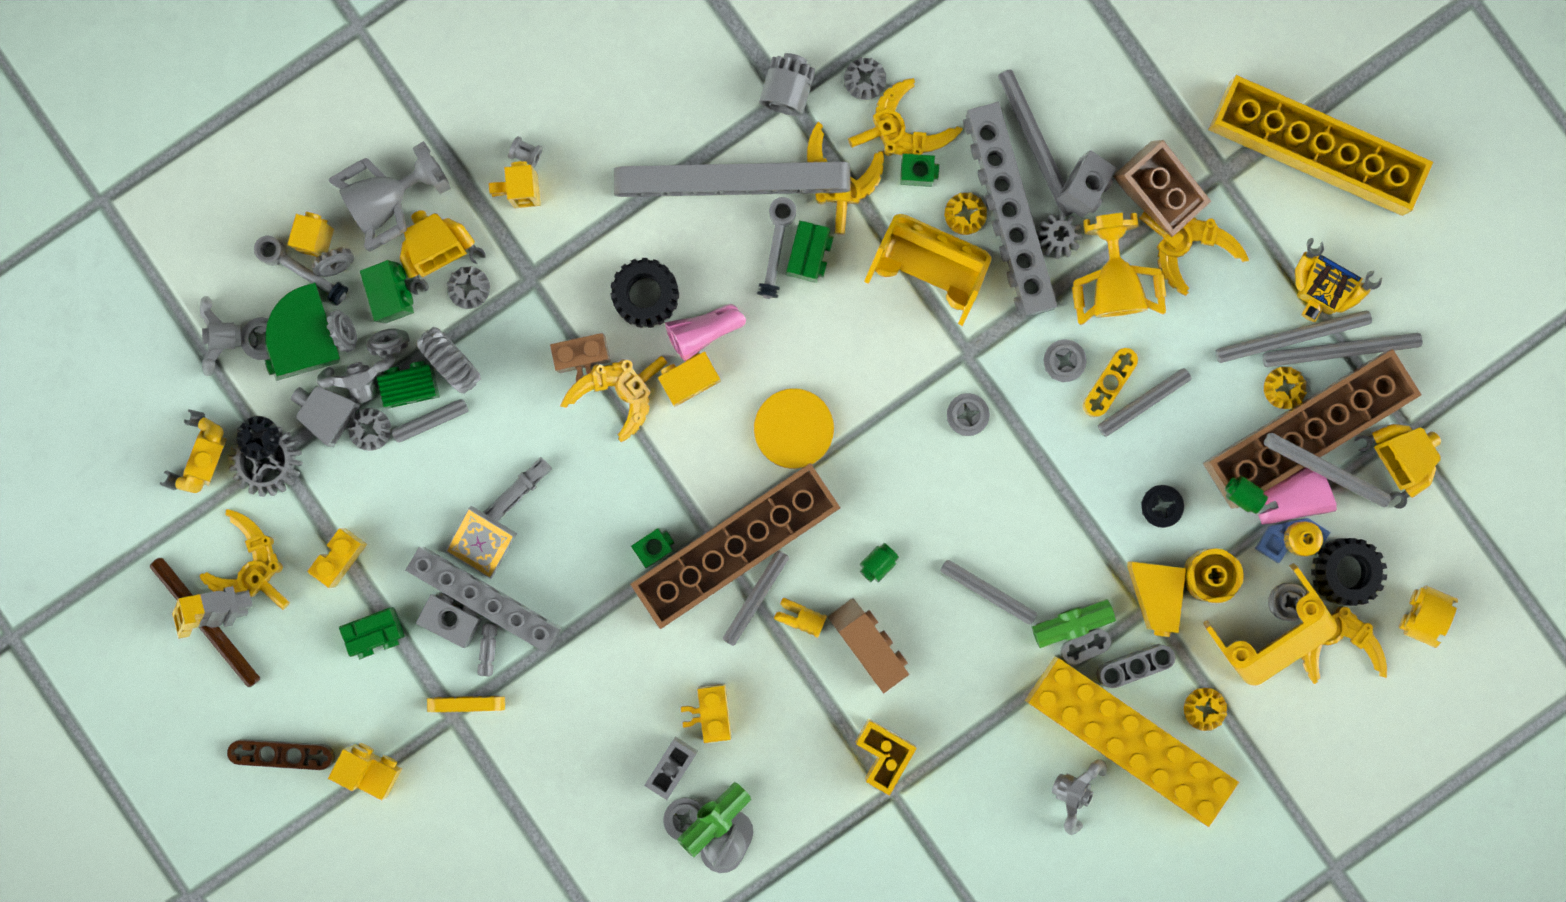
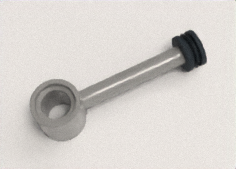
(768, 289)
(336, 292)

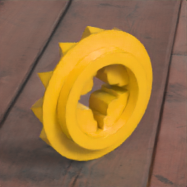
(960, 224)
(1275, 380)
(1195, 716)

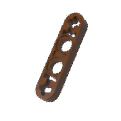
(281, 754)

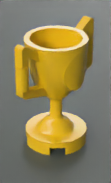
(1117, 284)

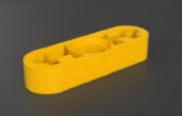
(1115, 362)
(466, 704)

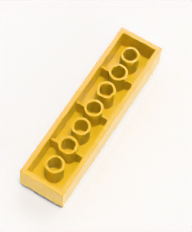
(1320, 145)
(1131, 741)

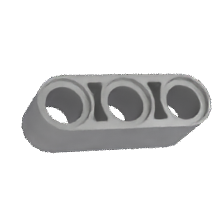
(1148, 661)

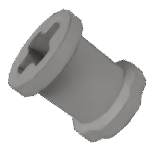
(525, 151)

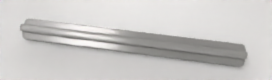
(1033, 136)
(1293, 336)
(1341, 350)
(1327, 470)

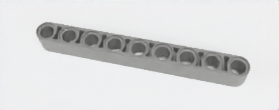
(732, 179)

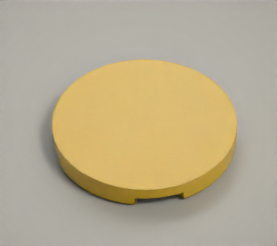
(793, 428)

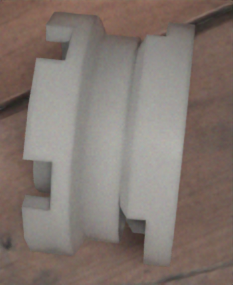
(1283, 601)

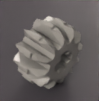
(1067, 242)

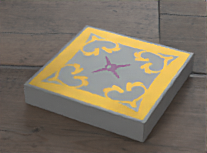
(481, 542)

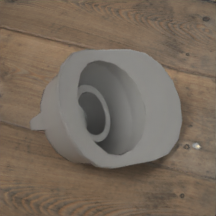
(727, 851)

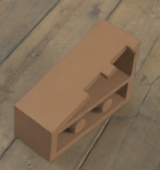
(869, 645)

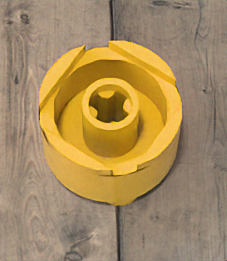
(1222, 587)
(1429, 616)

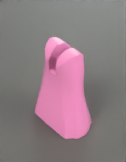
(696, 333)
(1299, 496)

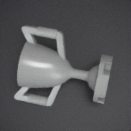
(379, 197)

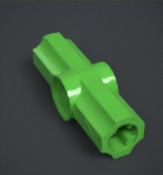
(1073, 623)
(714, 819)

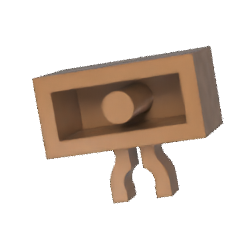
(580, 354)

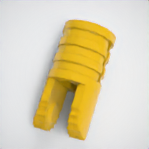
(807, 619)

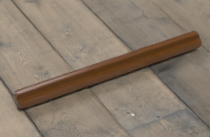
(215, 634)

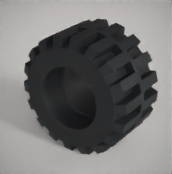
(632, 273)
(1371, 571)

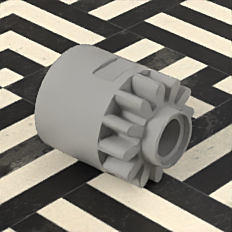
(787, 84)

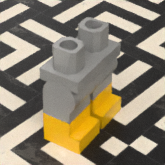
(210, 610)

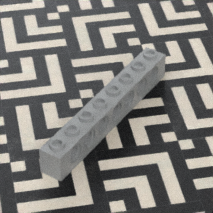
(991, 118)

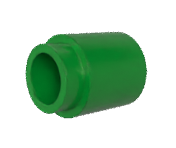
(1245, 494)
(878, 563)

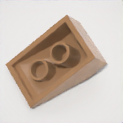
(1162, 187)

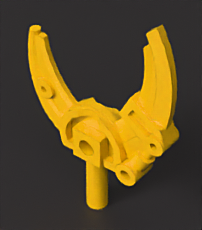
(891, 127)
(858, 188)
(1177, 246)
(628, 386)
(256, 573)
(1360, 635)

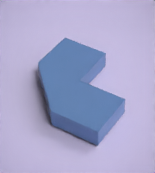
(1273, 543)

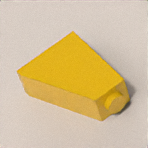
(1159, 595)

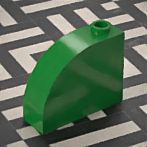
(299, 335)

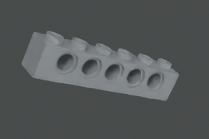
(483, 599)

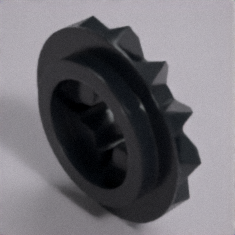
(270, 438)
(1166, 494)

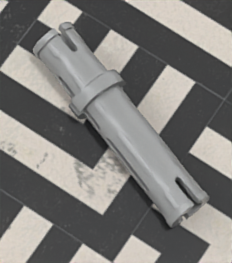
(526, 482)

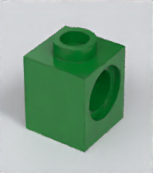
(909, 178)
(644, 555)

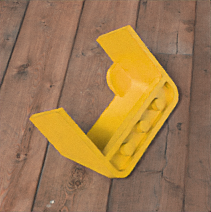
(934, 259)
(1314, 630)

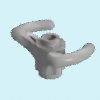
(216, 335)
(357, 378)
(1076, 793)

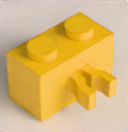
(520, 186)
(713, 713)

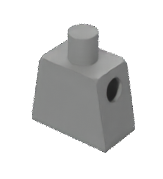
(324, 413)

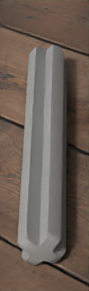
(1144, 402)
(988, 592)
(755, 598)

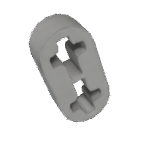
(1088, 652)

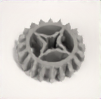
(448, 360)
(255, 483)

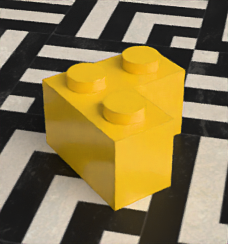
(892, 755)
(364, 770)

